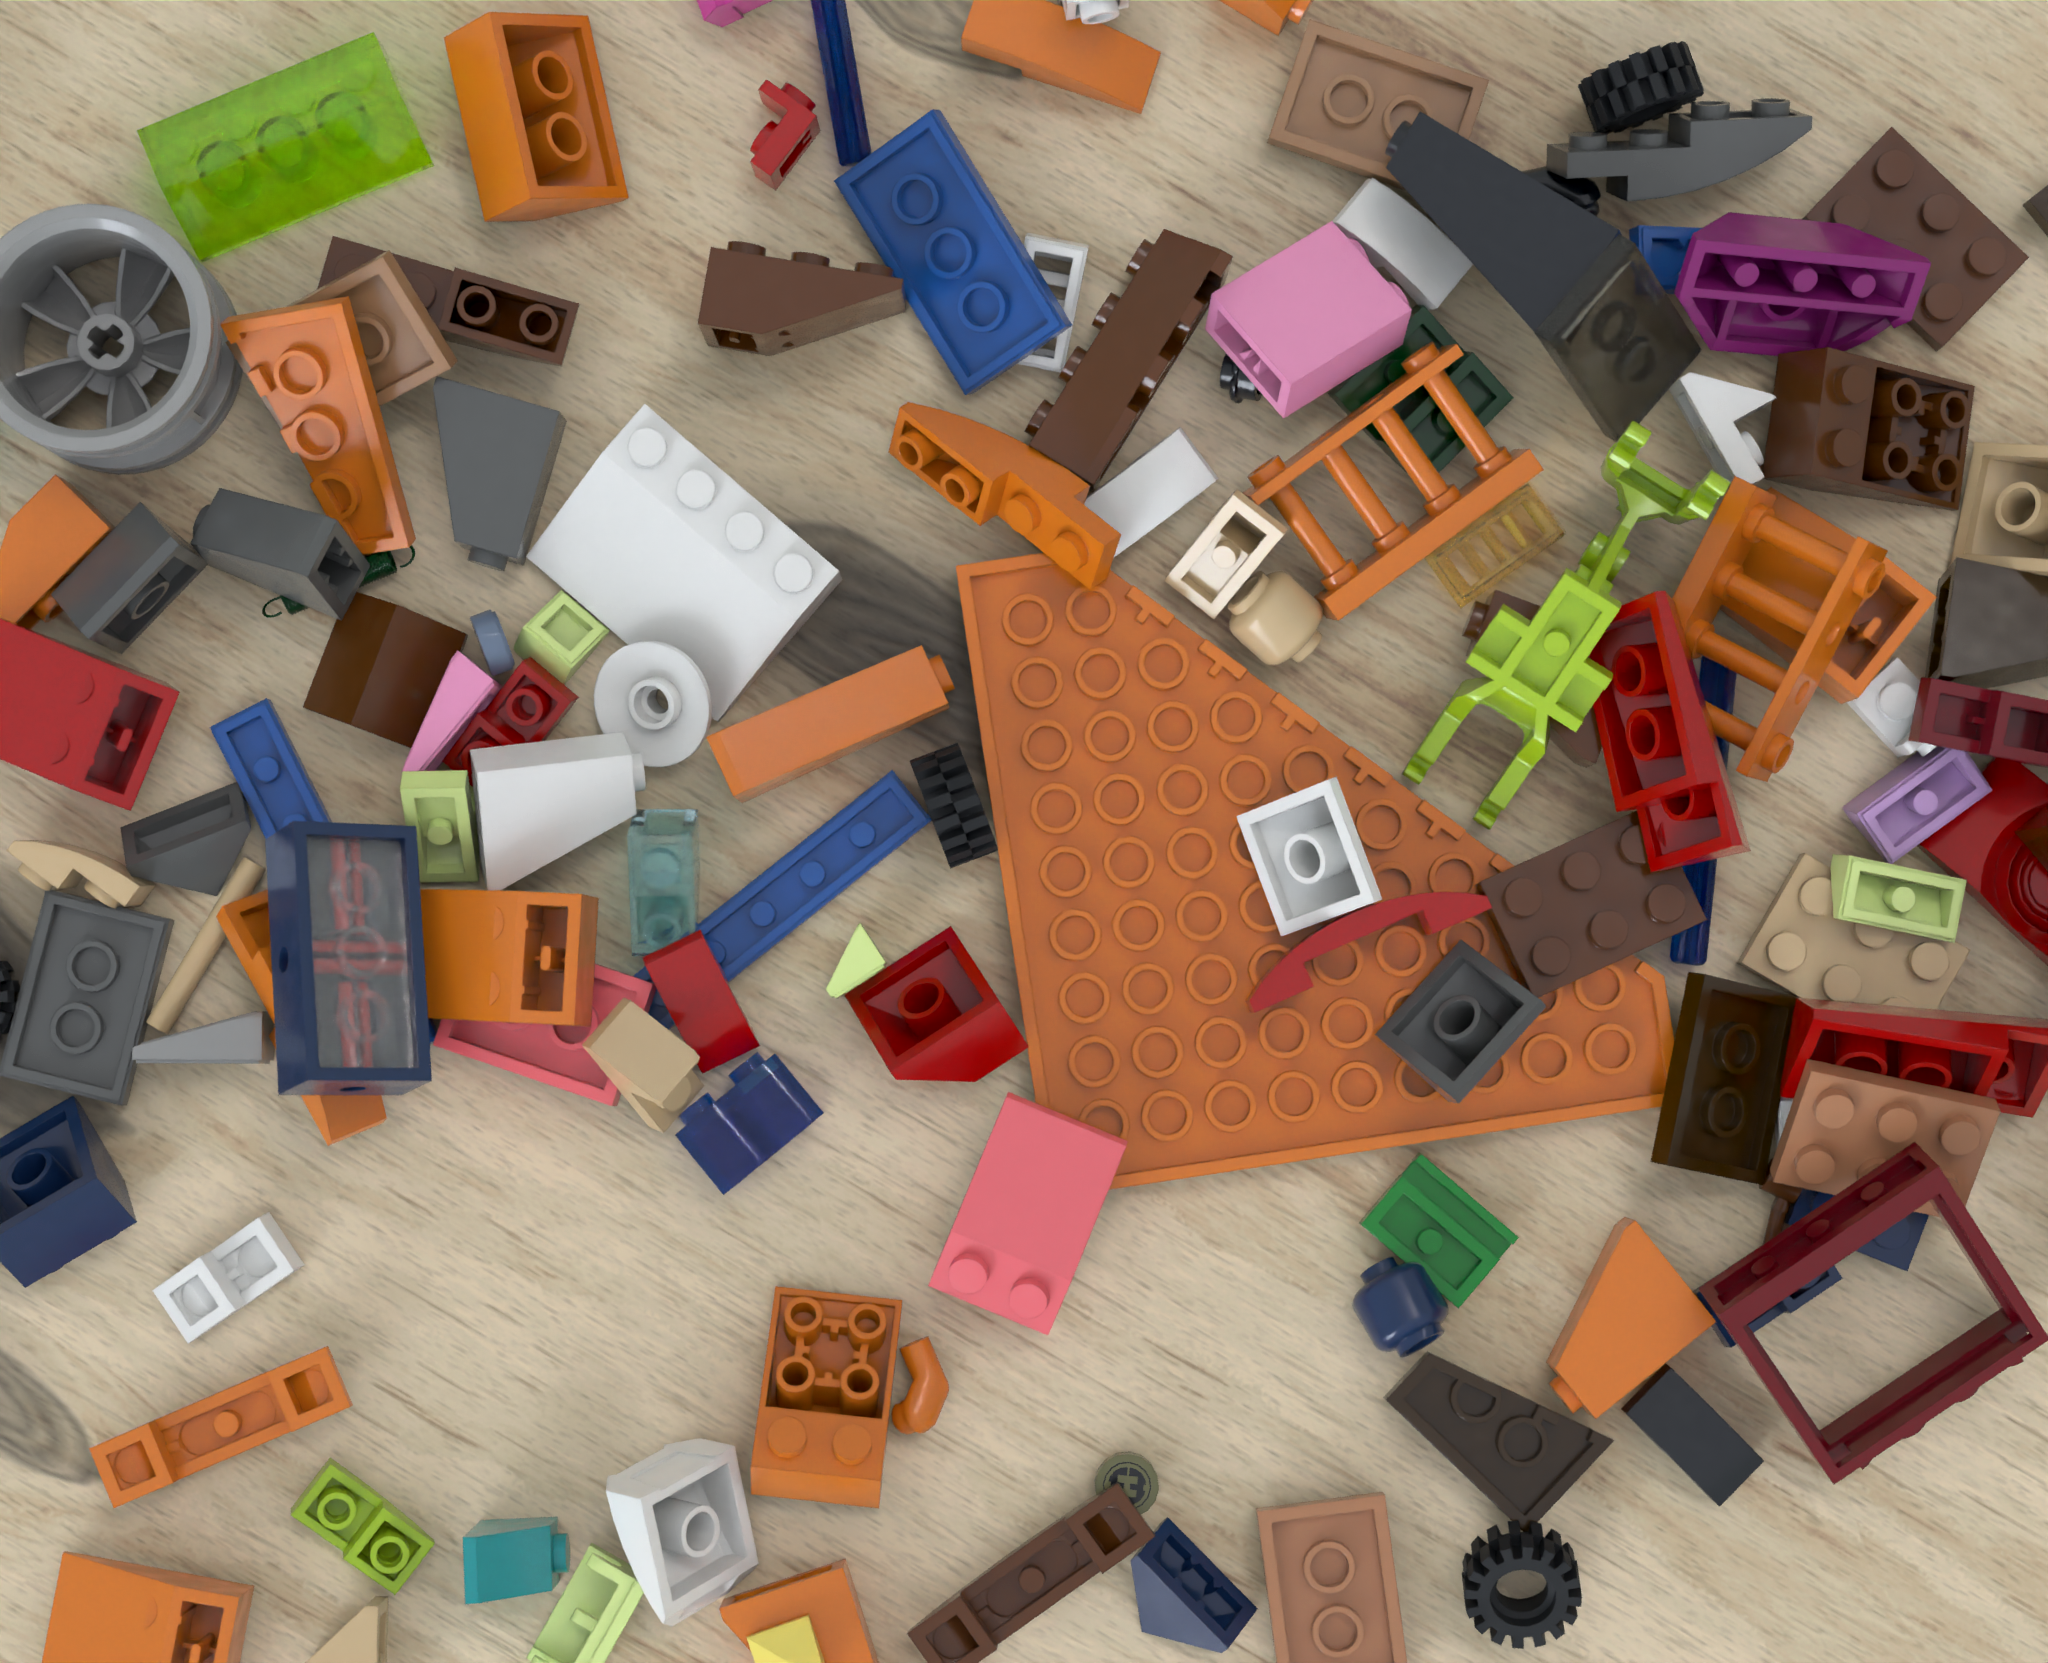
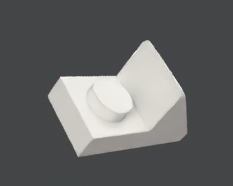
(1711, 412)

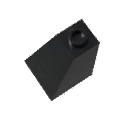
(1503, 221)

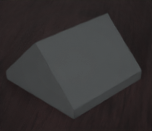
(128, 580)
(1460, 1022)

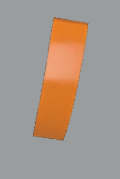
(220, 1426)

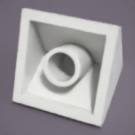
(1309, 857)

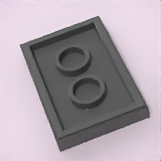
(86, 997)

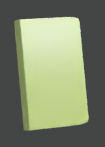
(1896, 897)

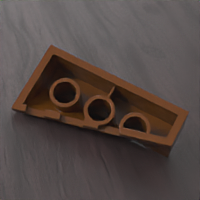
(1130, 355)

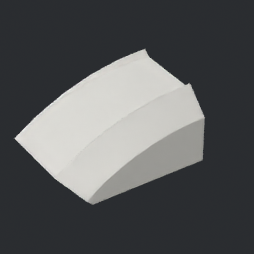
(684, 1525)

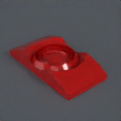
(1994, 861)

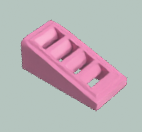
(459, 698)

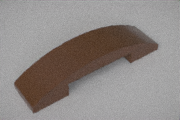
(1032, 1579)

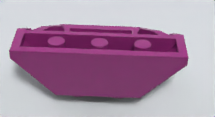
(1795, 284)

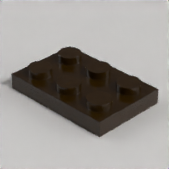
(1724, 1079)

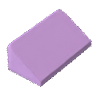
(1916, 800)

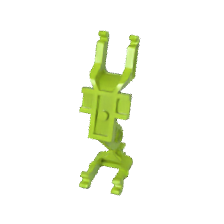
(1544, 663)

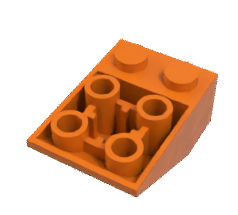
(1876, 627)
(509, 956)
(826, 1397)
(143, 1615)

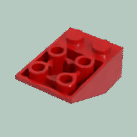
(78, 715)

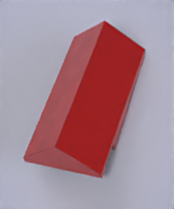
(1662, 739)
(1940, 1048)

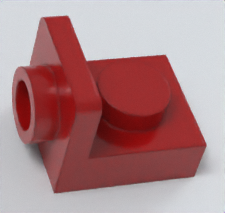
(783, 144)

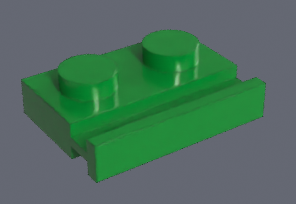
(1439, 1226)

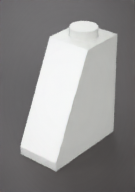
(549, 800)

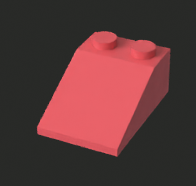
(1028, 1213)

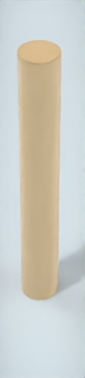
(202, 949)

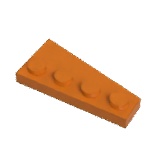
(324, 396)

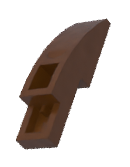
(474, 307)

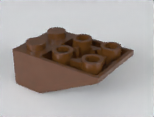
(782, 304)
(1867, 429)

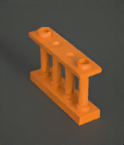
(1446, 506)
(1718, 576)

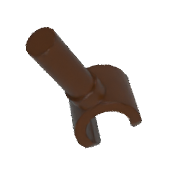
(1784, 1197)

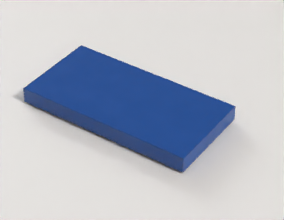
(953, 251)

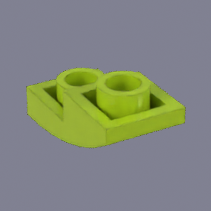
(362, 1525)

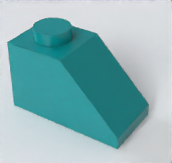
(513, 1558)

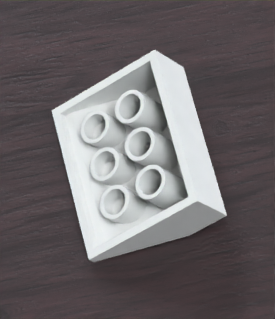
(683, 558)

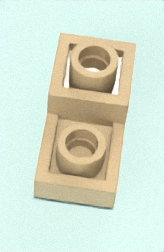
(65, 866)

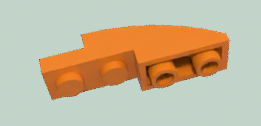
(1000, 476)
(249, 934)

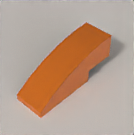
(1061, 52)

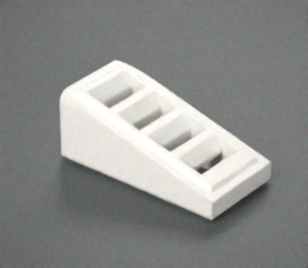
(1066, 251)

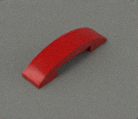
(1434, 911)

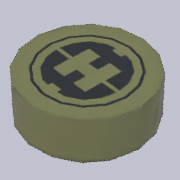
(1133, 1474)

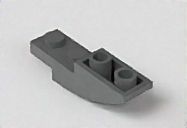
(1693, 153)

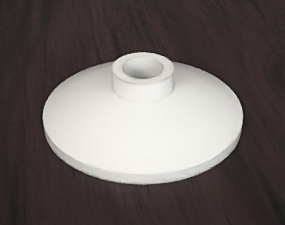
(628, 701)

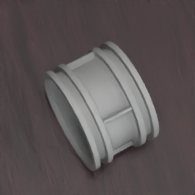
(36, 283)

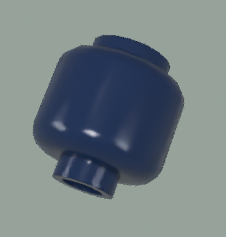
(1400, 1307)

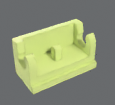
(589, 1611)

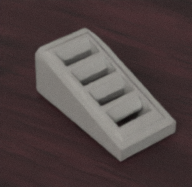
(228, 1041)

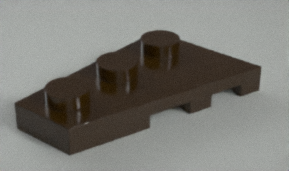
(1496, 1438)

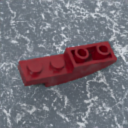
(1981, 721)

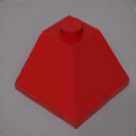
(936, 1015)

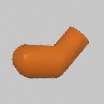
(927, 1392)

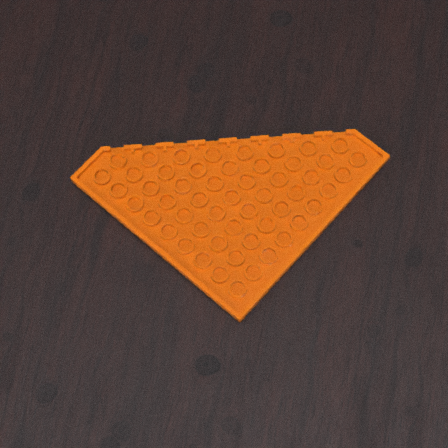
(1145, 927)

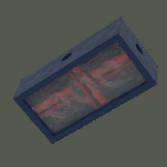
(347, 959)

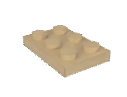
(1841, 960)

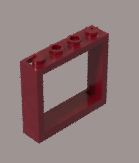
(1827, 1238)

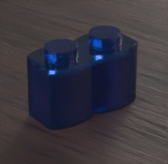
(747, 1122)

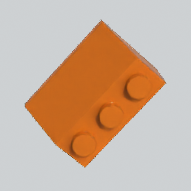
(535, 115)

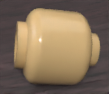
(1275, 618)

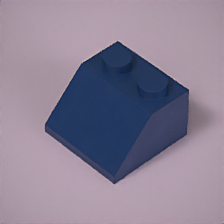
(57, 1193)

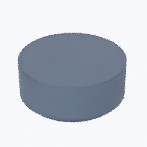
(492, 642)

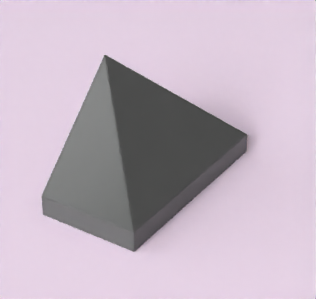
(190, 842)

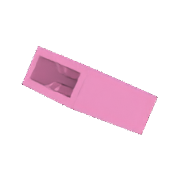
(1308, 318)

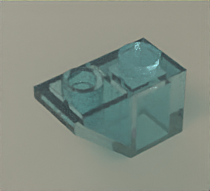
(663, 877)

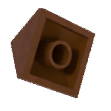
(382, 668)

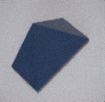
(1185, 1593)

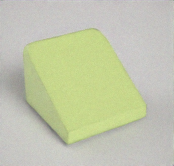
(560, 637)
(858, 964)

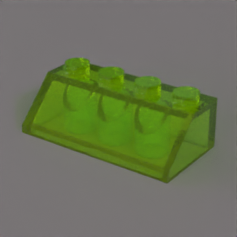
(286, 147)

